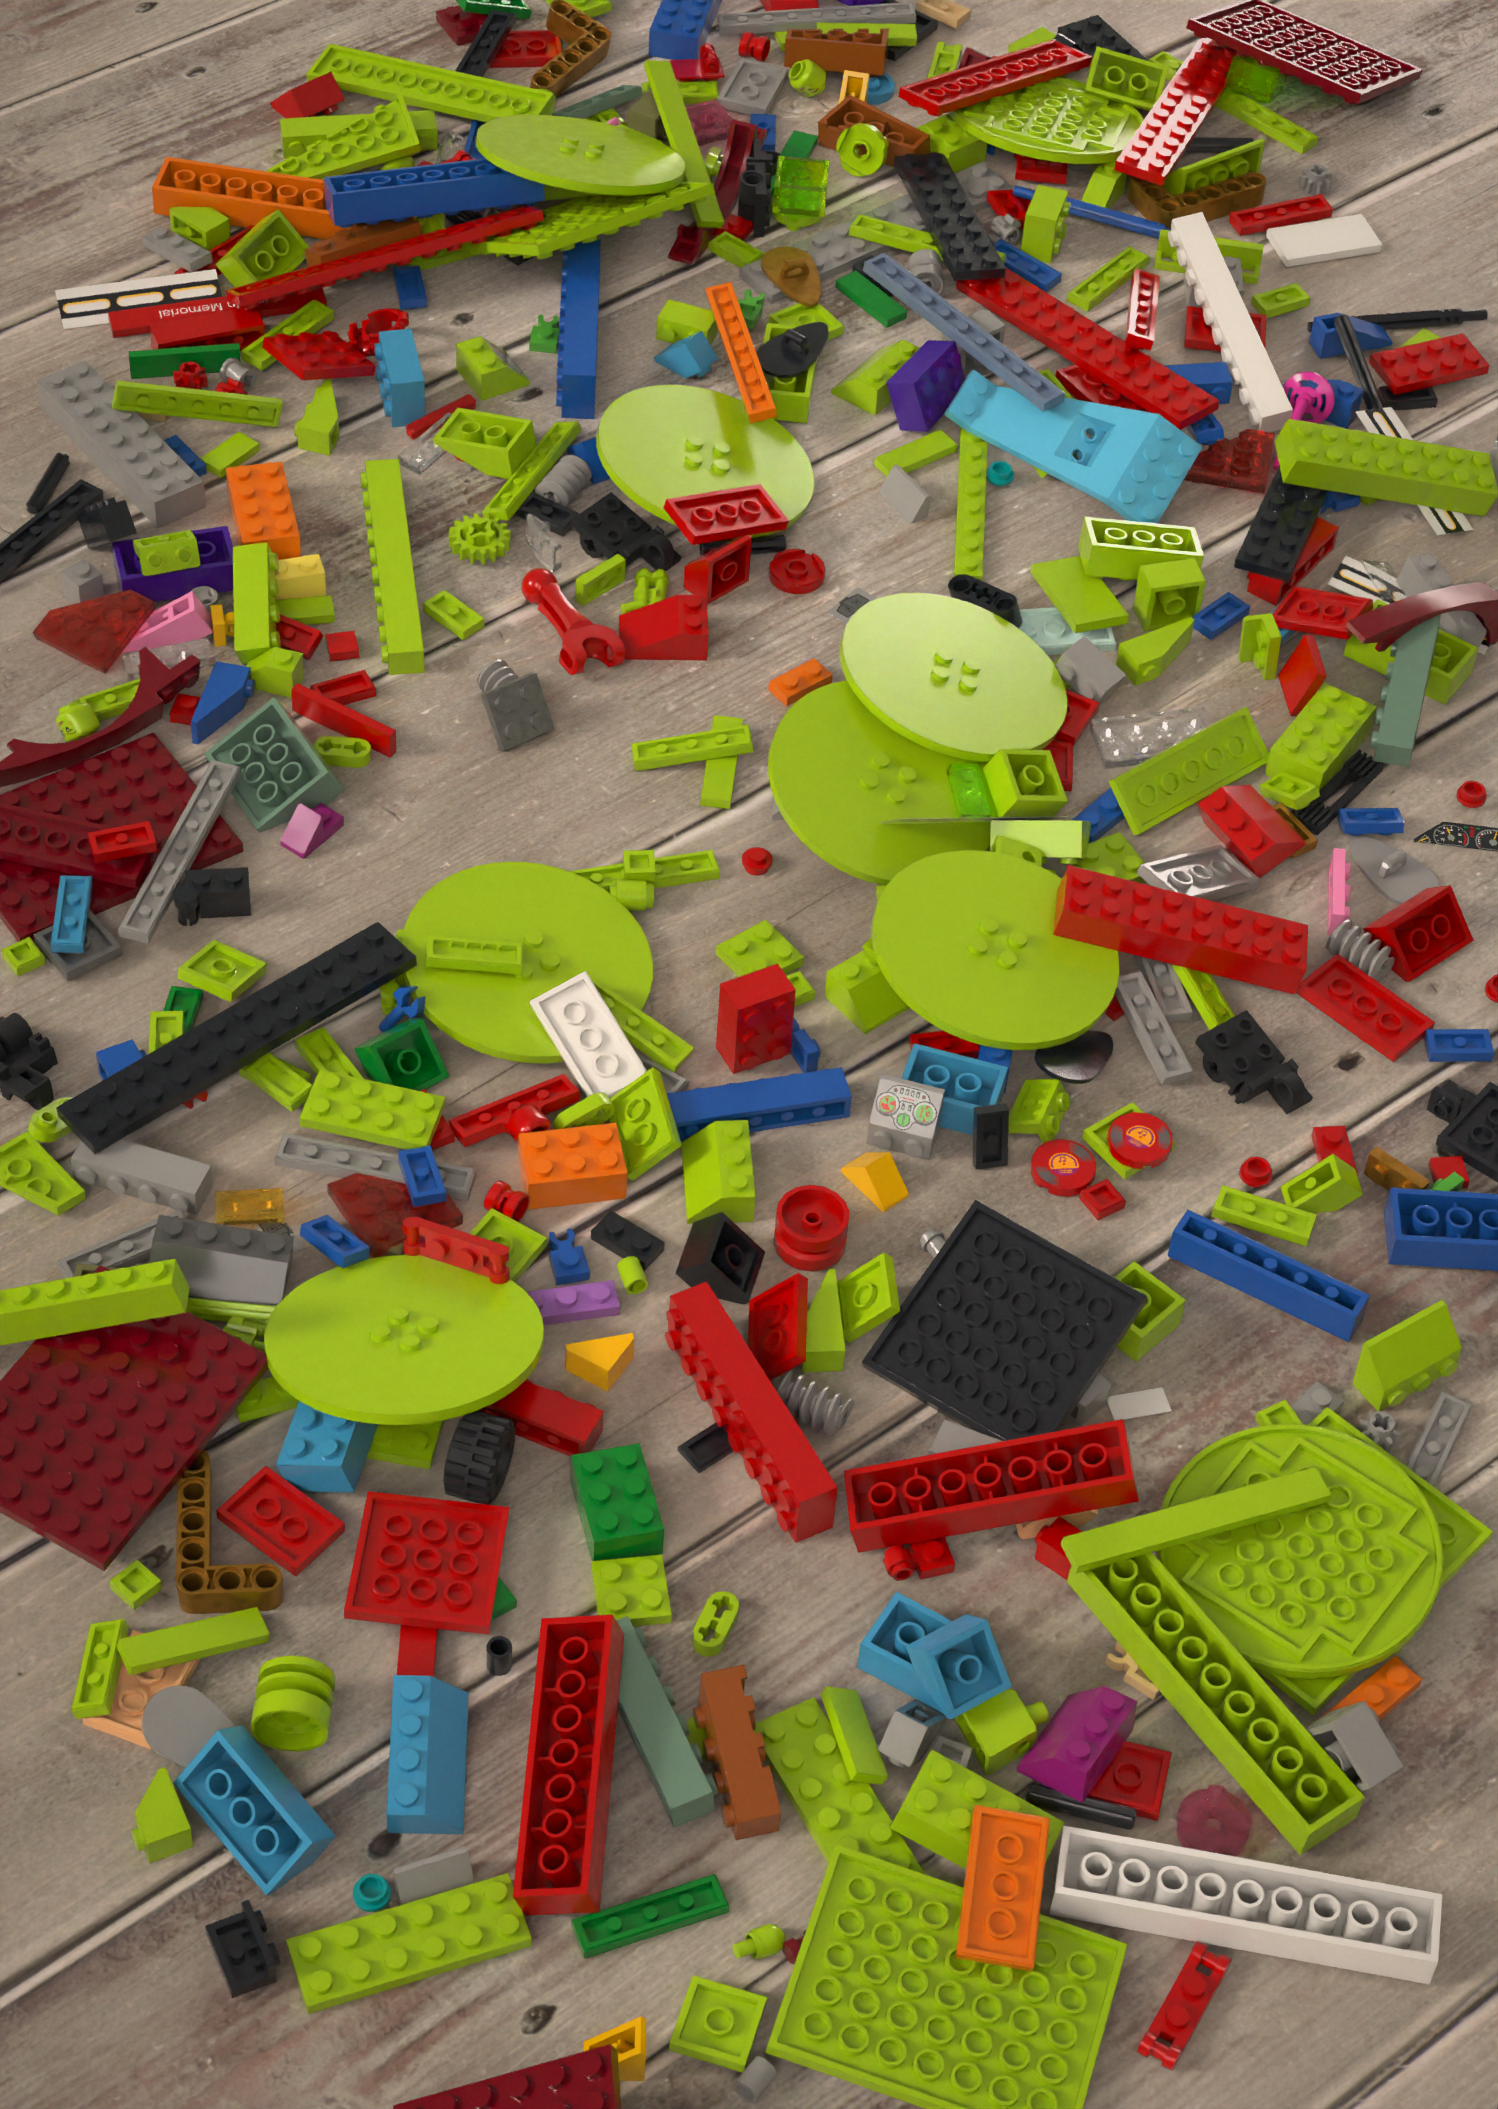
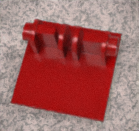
(705, 68)

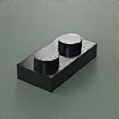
(549, 512)
(990, 1136)
(627, 1239)

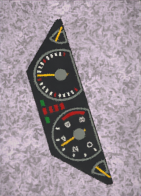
(1461, 836)

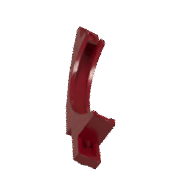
(694, 240)
(1395, 619)
(156, 686)

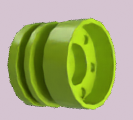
(293, 1703)

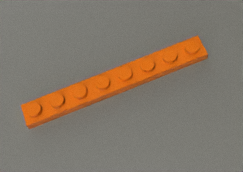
(741, 353)

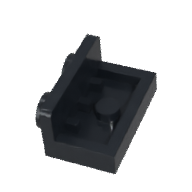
(243, 1951)

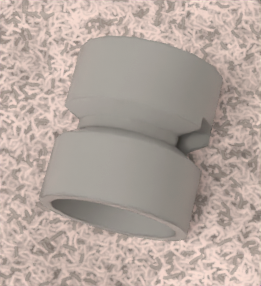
(927, 267)

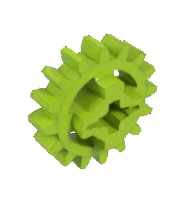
(479, 538)

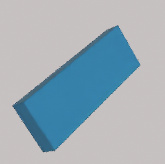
(71, 914)

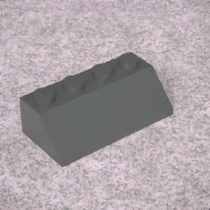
(225, 1259)

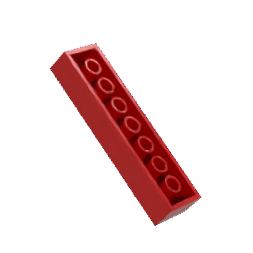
(1181, 929)
(751, 1413)
(990, 1486)
(569, 1766)

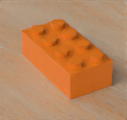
(263, 508)

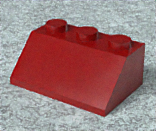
(1249, 827)
(1422, 931)

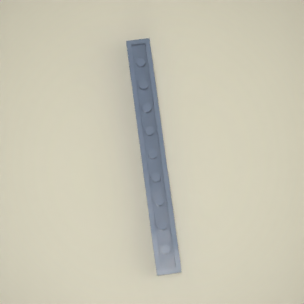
(964, 332)

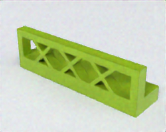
(1248, 252)

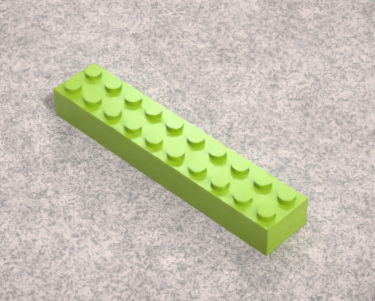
(1221, 1698)

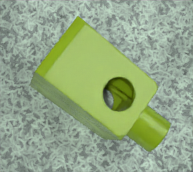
(1001, 1729)

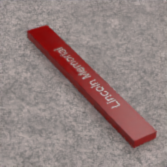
(138, 320)

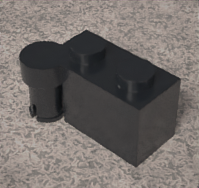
(215, 893)

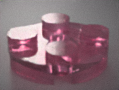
(1217, 1805)

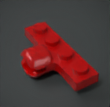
(517, 1112)

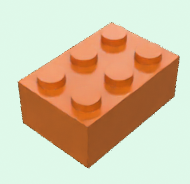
(572, 1166)

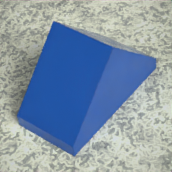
(588, 452)

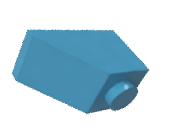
(688, 356)

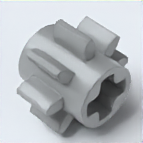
(1315, 180)
(1005, 229)
(1381, 1429)

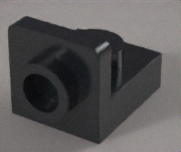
(1449, 1101)

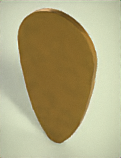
(793, 274)

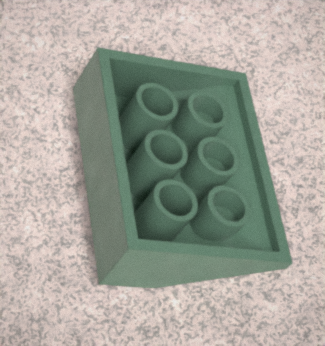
(276, 767)

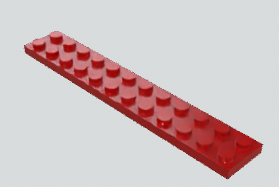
(1177, 114)
(377, 258)
(1092, 348)

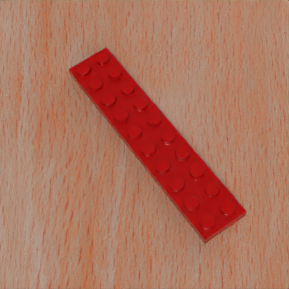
(994, 77)

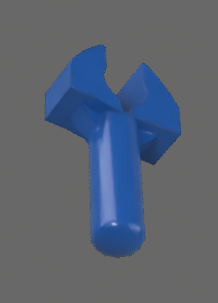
(403, 998)

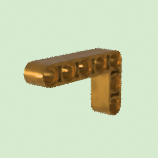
(587, 48)
(1212, 200)
(196, 1544)

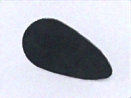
(793, 350)
(1077, 1059)

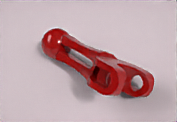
(579, 635)

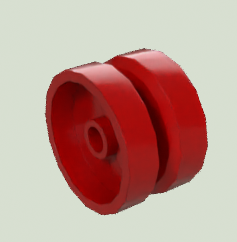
(811, 1228)

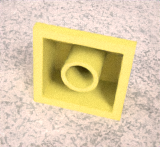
(301, 577)

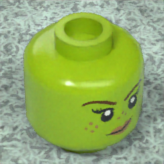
(807, 78)
(77, 721)

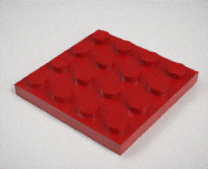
(427, 1563)

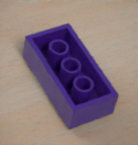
(214, 571)

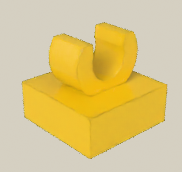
(221, 625)

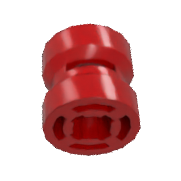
(754, 46)
(507, 1201)

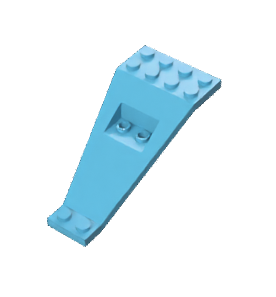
(1127, 464)

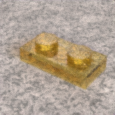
(249, 1206)

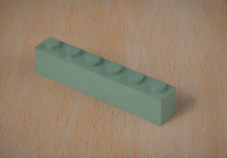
(1404, 694)
(661, 1733)

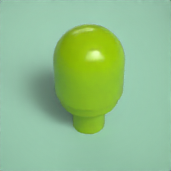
(760, 1942)

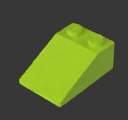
(487, 440)

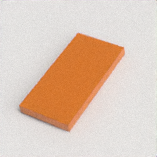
(1002, 1888)

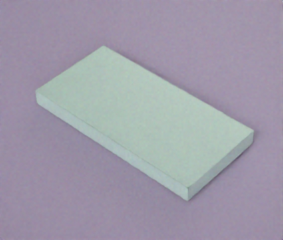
(1055, 635)

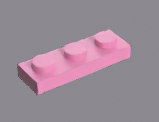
(1337, 889)

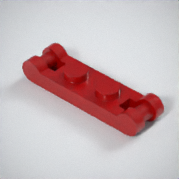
(456, 1248)
(1184, 2006)

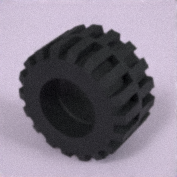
(479, 1457)

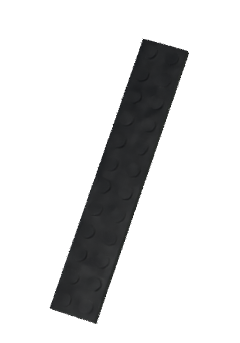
(235, 1037)

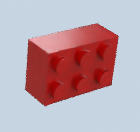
(755, 1018)

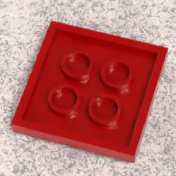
(318, 356)

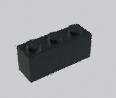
(106, 522)

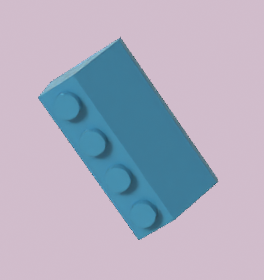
(427, 1756)
(253, 1808)

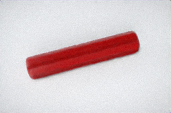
(421, 425)

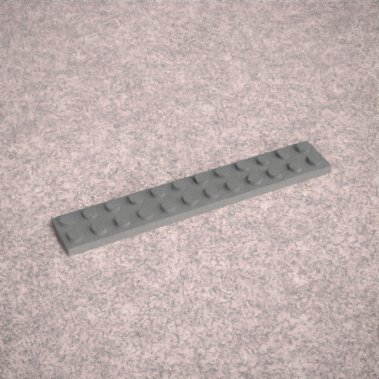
(838, 251)

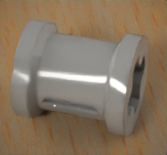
(233, 369)

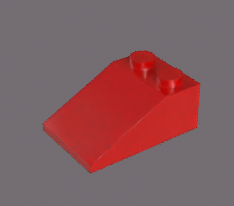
(667, 630)

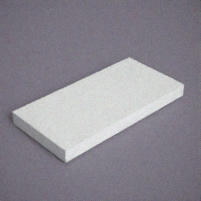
(1324, 240)
(588, 1037)

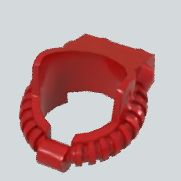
(379, 320)

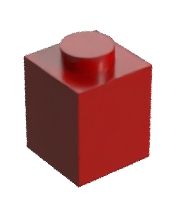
(1049, 1547)

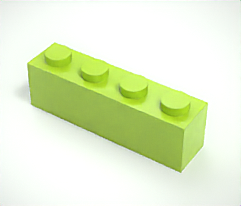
(255, 600)

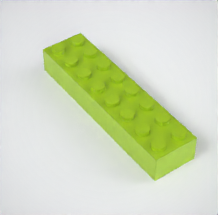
(1386, 467)

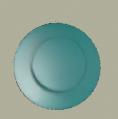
(1000, 473)
(371, 1893)

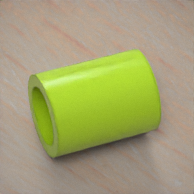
(632, 1275)

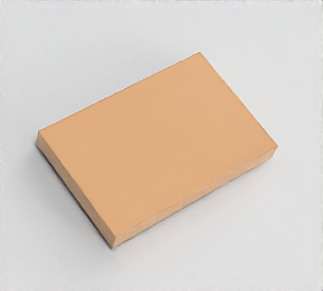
(133, 1695)

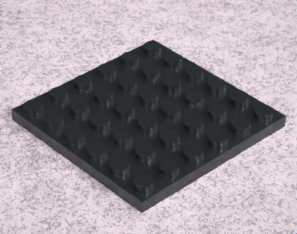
(1004, 1329)

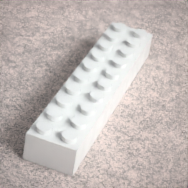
(1247, 1905)

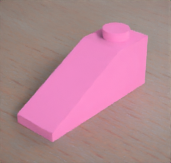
(173, 623)

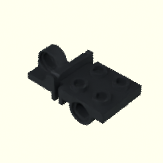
(756, 188)
(614, 529)
(24, 1062)
(1251, 1063)

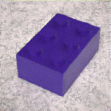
(926, 385)

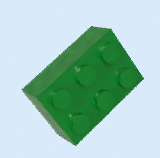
(616, 1503)

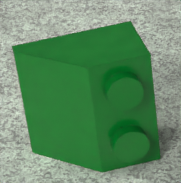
(403, 1057)

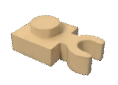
(1134, 1675)

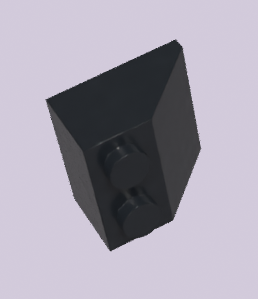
(722, 1257)

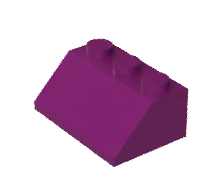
(1080, 1741)

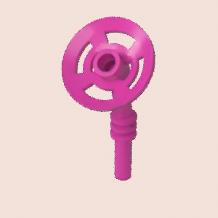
(1307, 398)

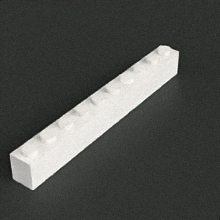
(1230, 323)

